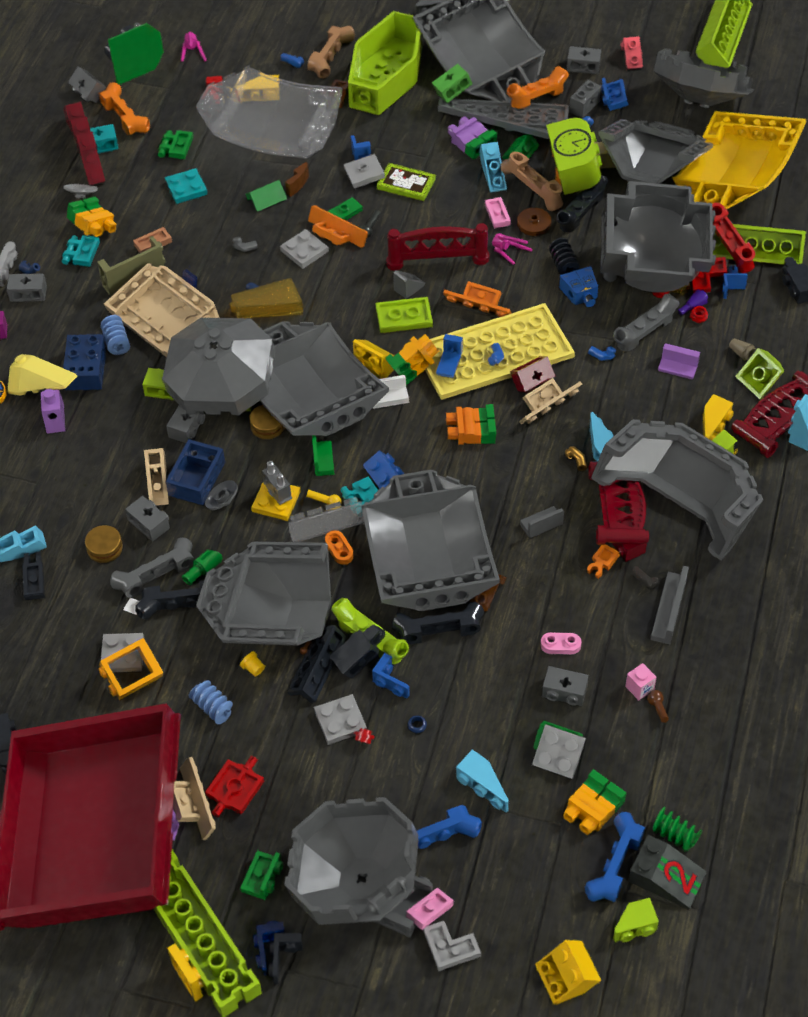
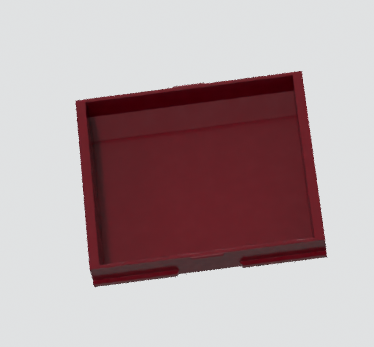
(88, 817)

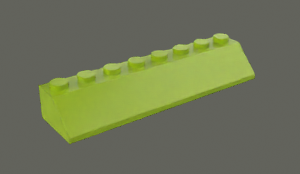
(723, 32)
(769, 244)

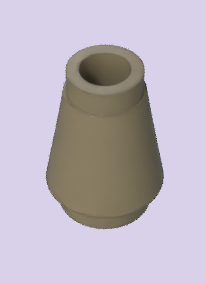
(742, 349)

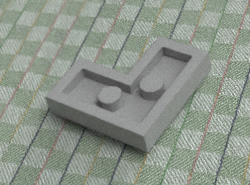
(448, 951)

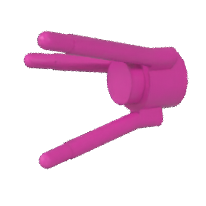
(191, 42)
(503, 242)

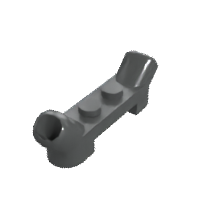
(661, 314)
(132, 582)

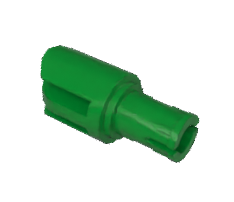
(202, 565)

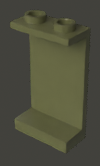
(118, 275)

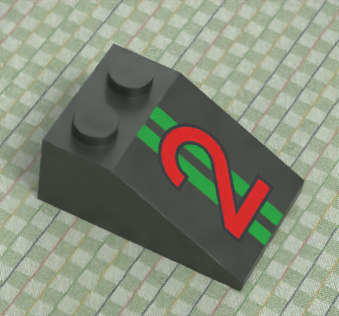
(666, 872)

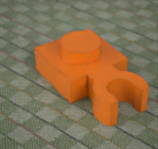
(603, 558)

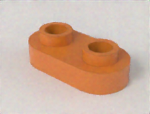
(341, 548)

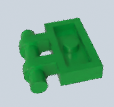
(180, 144)

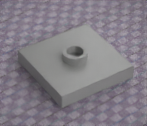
(364, 171)

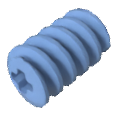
(115, 335)
(211, 701)

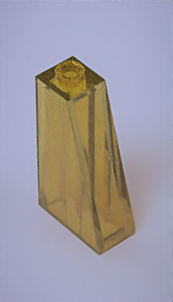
(267, 300)

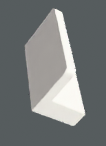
(397, 393)

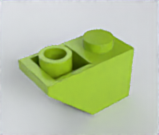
(636, 920)

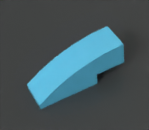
(16, 545)

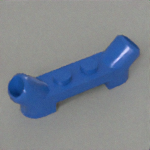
(457, 821)
(610, 884)

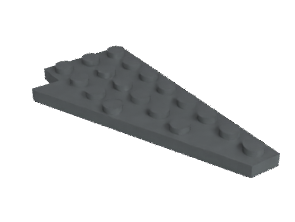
(527, 120)

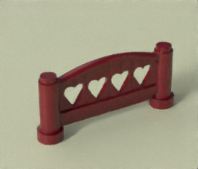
(475, 247)
(763, 437)
(612, 530)

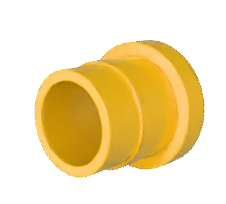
(252, 664)

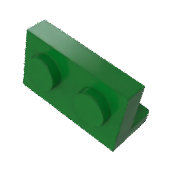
(261, 874)

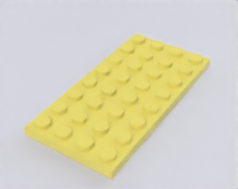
(521, 338)

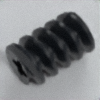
(563, 256)

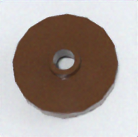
(534, 221)

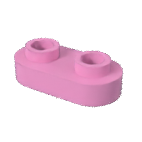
(560, 643)

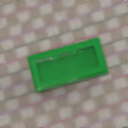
(347, 209)

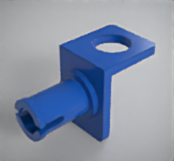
(733, 280)

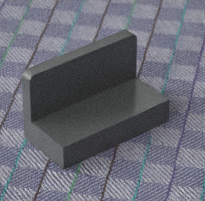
(542, 521)

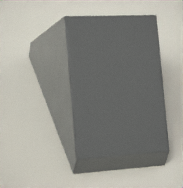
(406, 283)

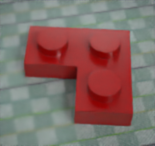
(702, 280)

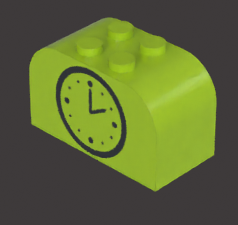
(575, 154)

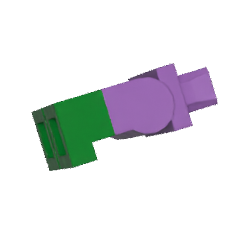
(470, 136)

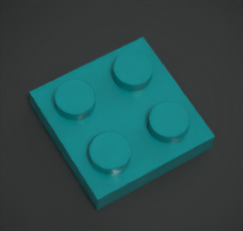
(186, 186)

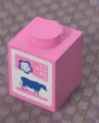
(640, 681)

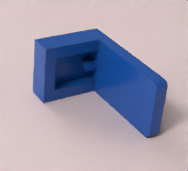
(451, 355)

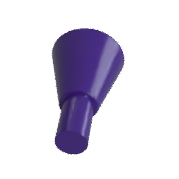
(699, 298)

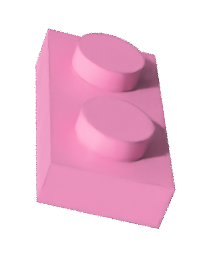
(497, 212)
(429, 908)

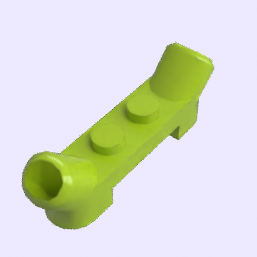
(352, 620)

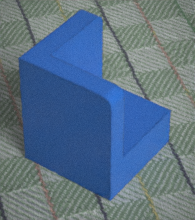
(360, 150)

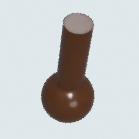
(656, 698)

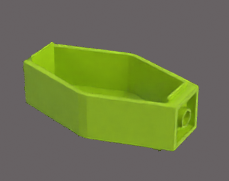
(389, 49)

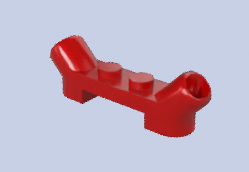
(739, 250)

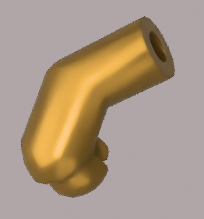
(578, 455)

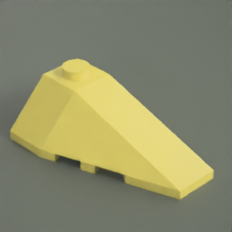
(35, 374)

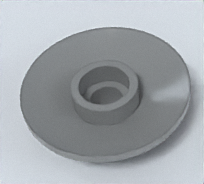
(80, 189)

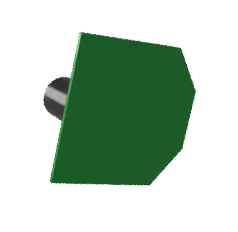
(134, 51)

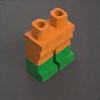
(472, 425)

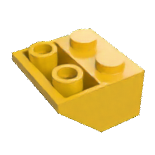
(372, 358)
(567, 971)

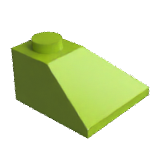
(760, 372)

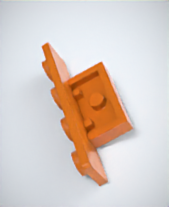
(335, 228)
(479, 296)

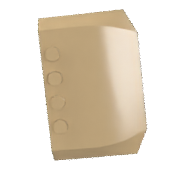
(159, 305)

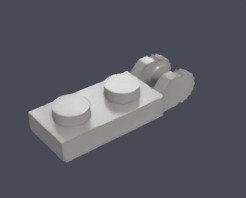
(7, 257)

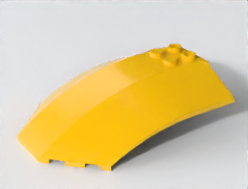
(744, 156)

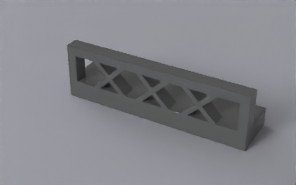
(669, 606)

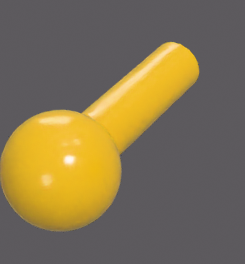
(324, 498)

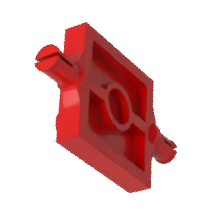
(234, 786)

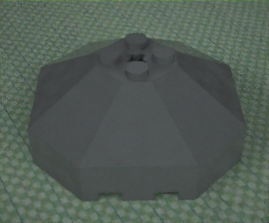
(699, 81)
(223, 377)
(350, 842)

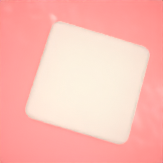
(130, 606)

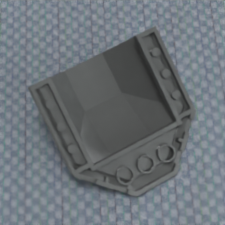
(651, 150)
(269, 594)

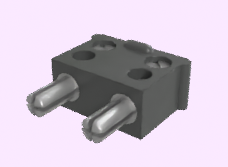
(276, 483)

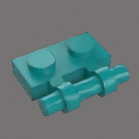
(85, 250)
(362, 489)

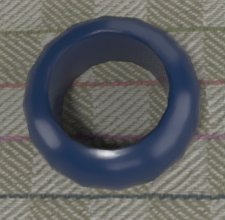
(417, 718)

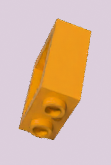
(148, 658)

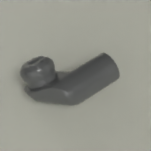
(238, 244)

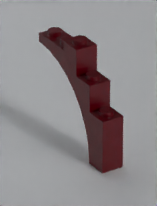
(85, 142)

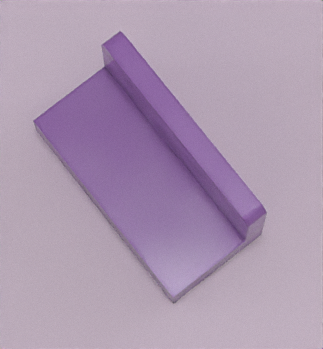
(679, 361)

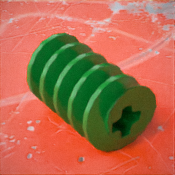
(676, 830)

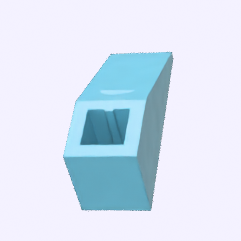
(491, 166)
(799, 429)
(599, 435)
(480, 776)

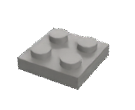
(304, 248)
(113, 643)
(339, 719)
(559, 751)

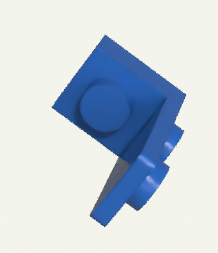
(382, 677)

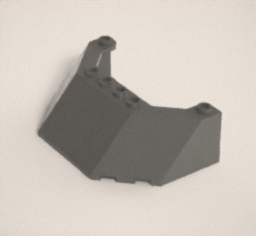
(688, 472)

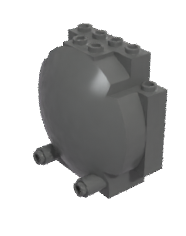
(656, 236)

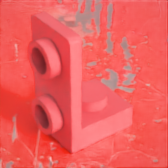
(632, 52)

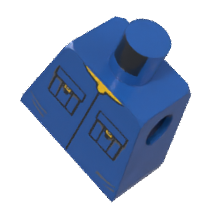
(580, 286)

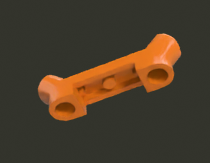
(553, 84)
(111, 100)

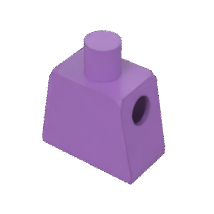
(52, 403)

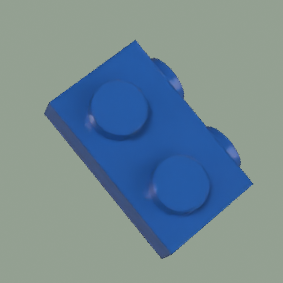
(615, 94)
(382, 468)

